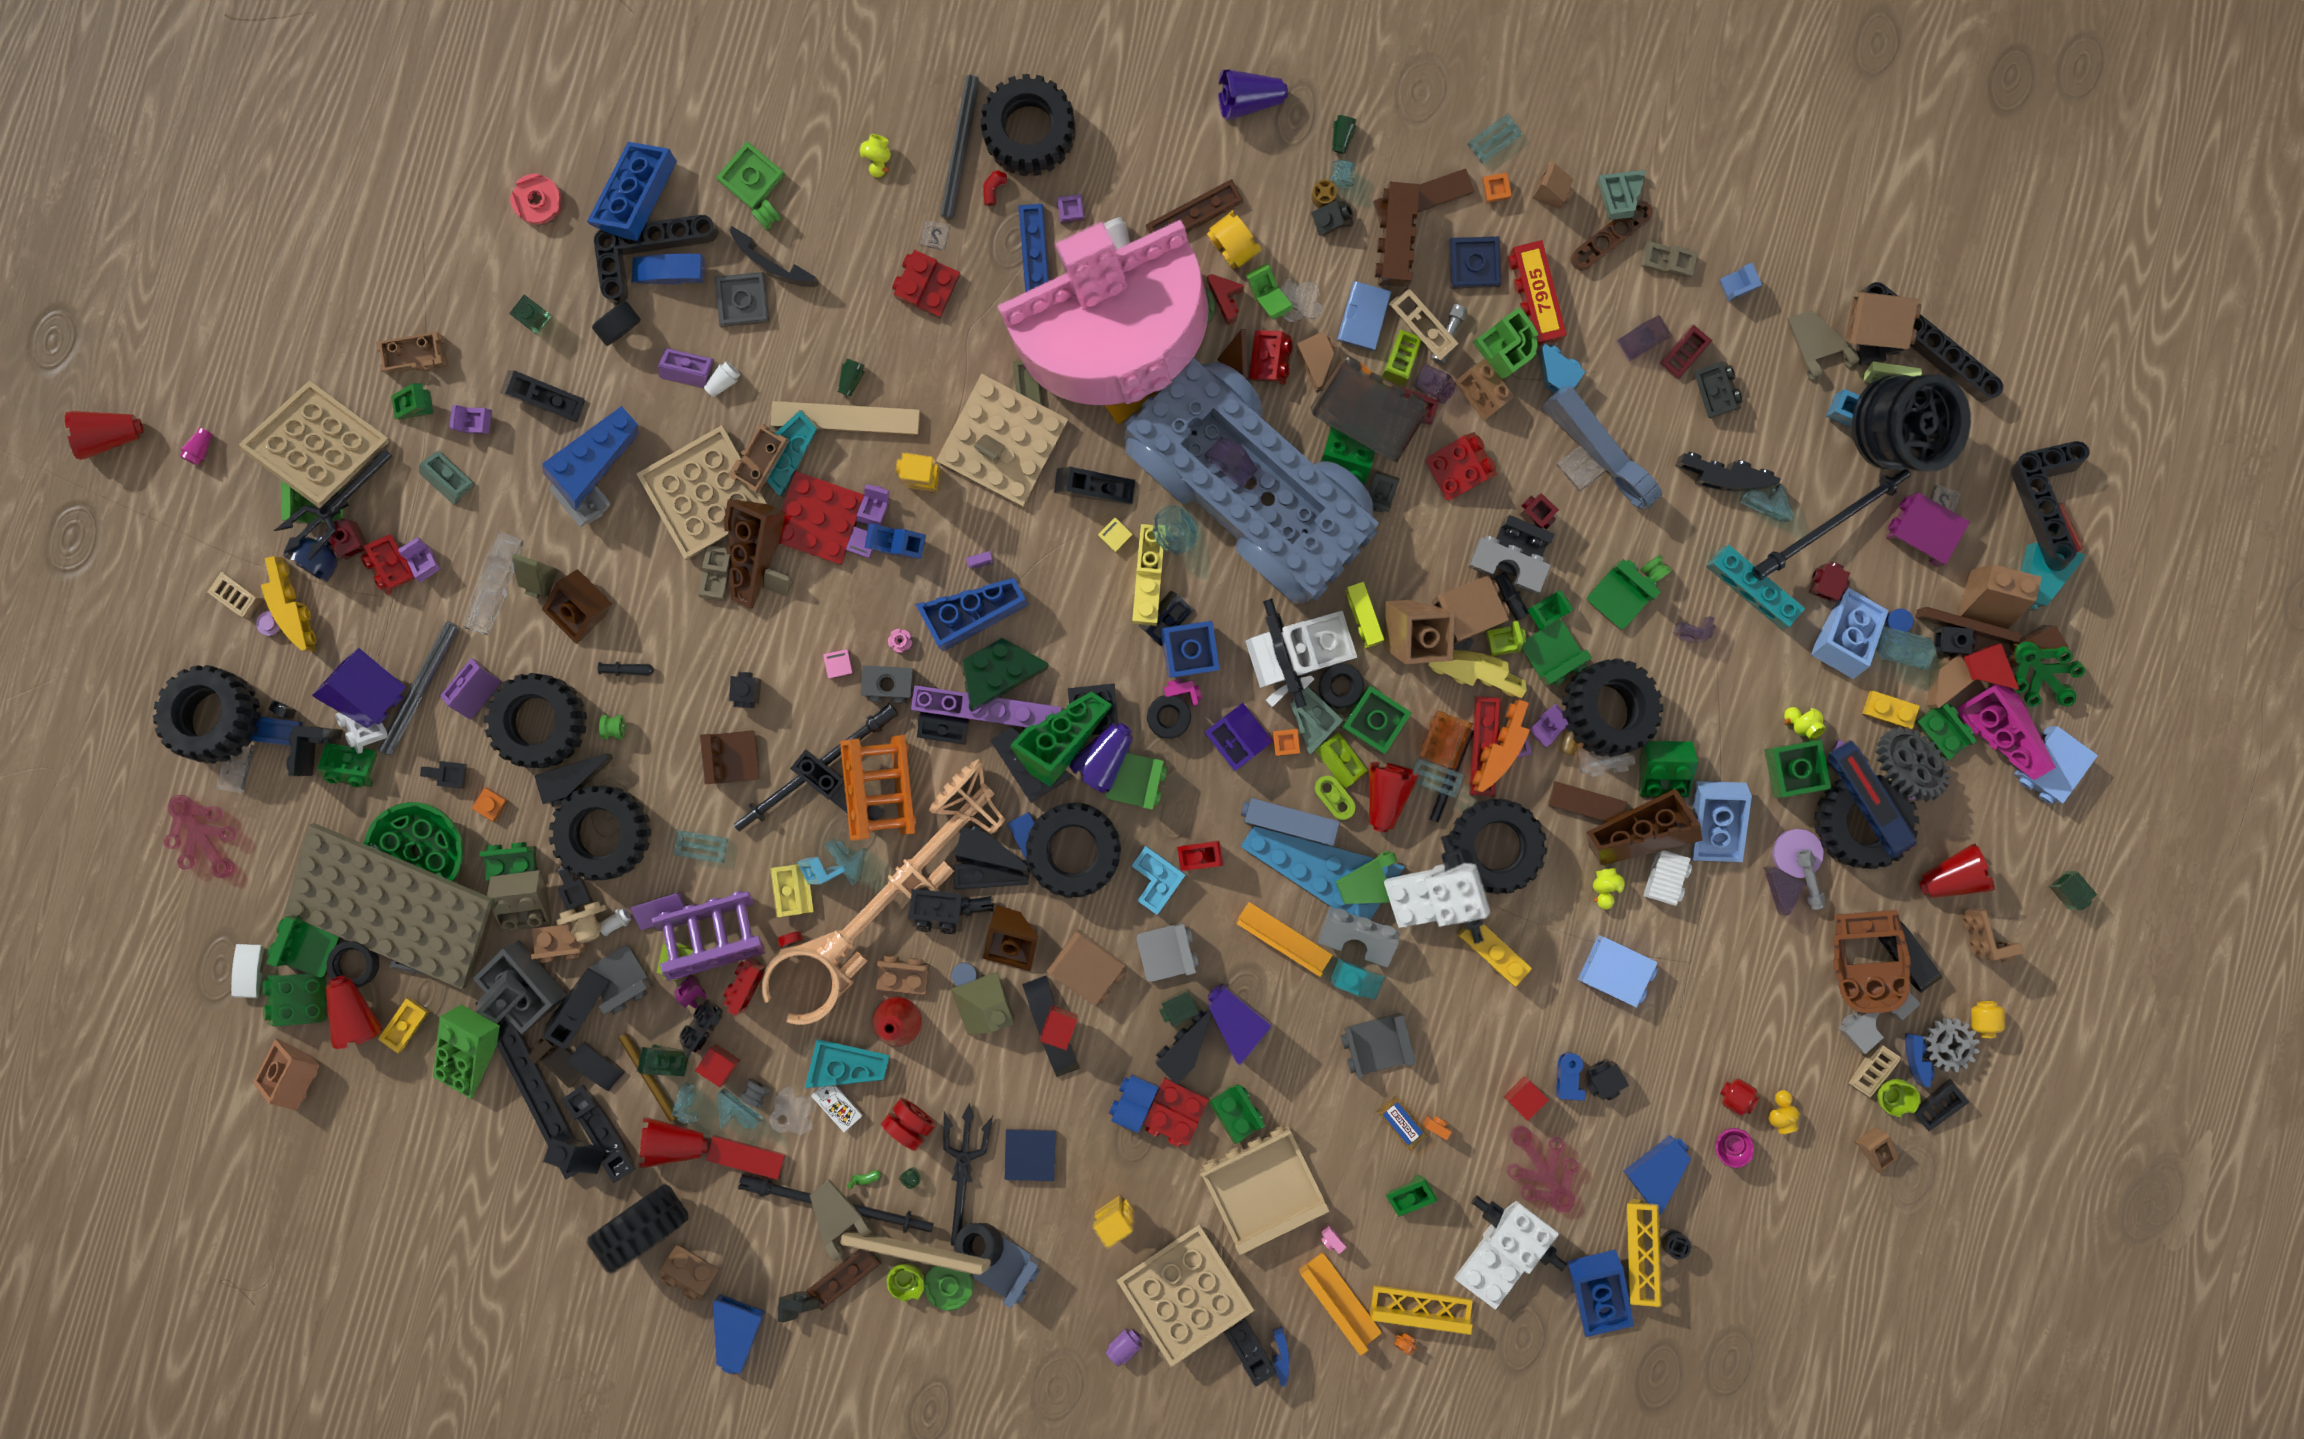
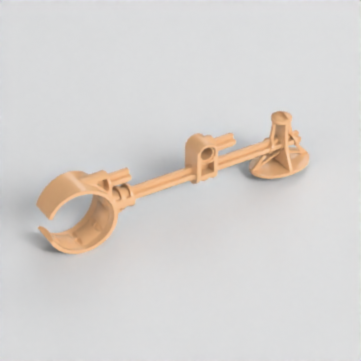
(908, 877)

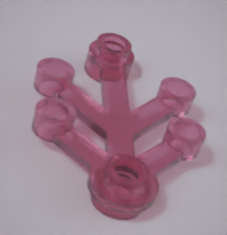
(198, 833)
(1545, 1172)

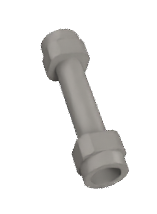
(1457, 315)
(1806, 860)

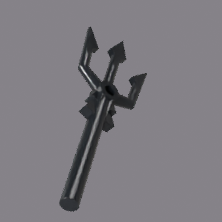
(330, 508)
(963, 1165)

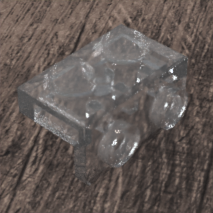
(1595, 764)

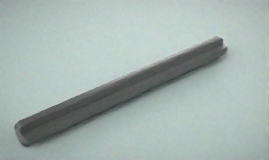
(959, 147)
(418, 688)

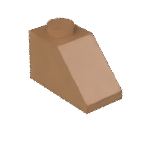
(1554, 186)
(1316, 357)
(1947, 680)

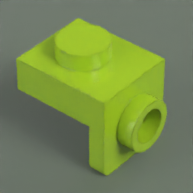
(1506, 639)

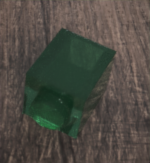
(530, 314)
(2073, 891)
(1178, 1008)

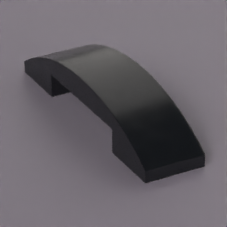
(796, 276)
(1040, 1001)
(600, 1131)
(1250, 1352)

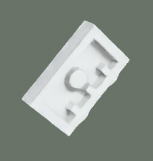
(358, 735)

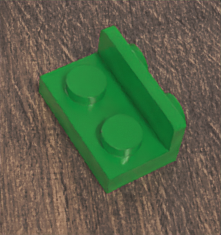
(1946, 730)
(344, 765)
(509, 861)
(1237, 1112)

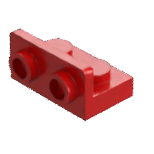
(1270, 356)
(386, 564)

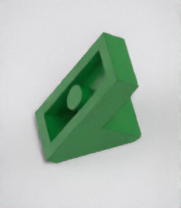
(412, 402)
(1411, 1196)

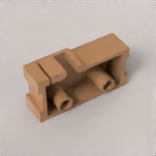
(412, 353)
(759, 458)

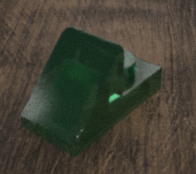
(662, 1061)

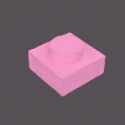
(1332, 1240)

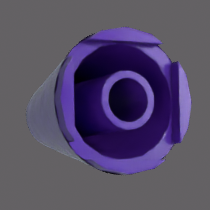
(1248, 93)
(1103, 757)

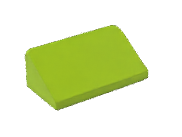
(1341, 760)

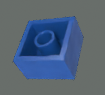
(1189, 649)

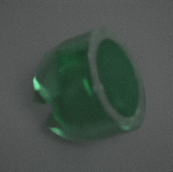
(910, 1178)

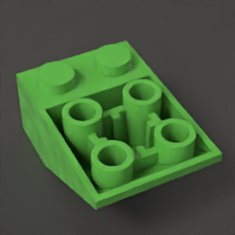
(464, 1049)

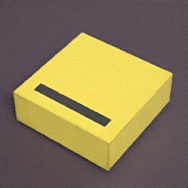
(1115, 535)

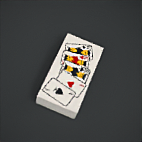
(837, 1106)

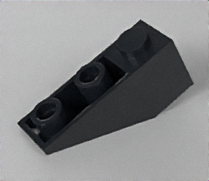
(575, 1008)
(1183, 1053)

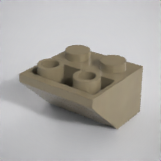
(519, 900)

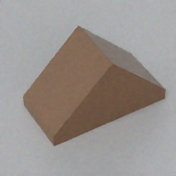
(1878, 1149)

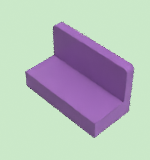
(470, 689)

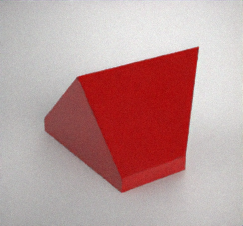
(1991, 666)

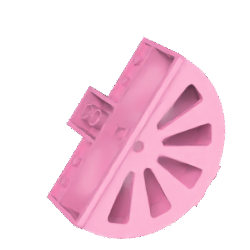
(1115, 319)

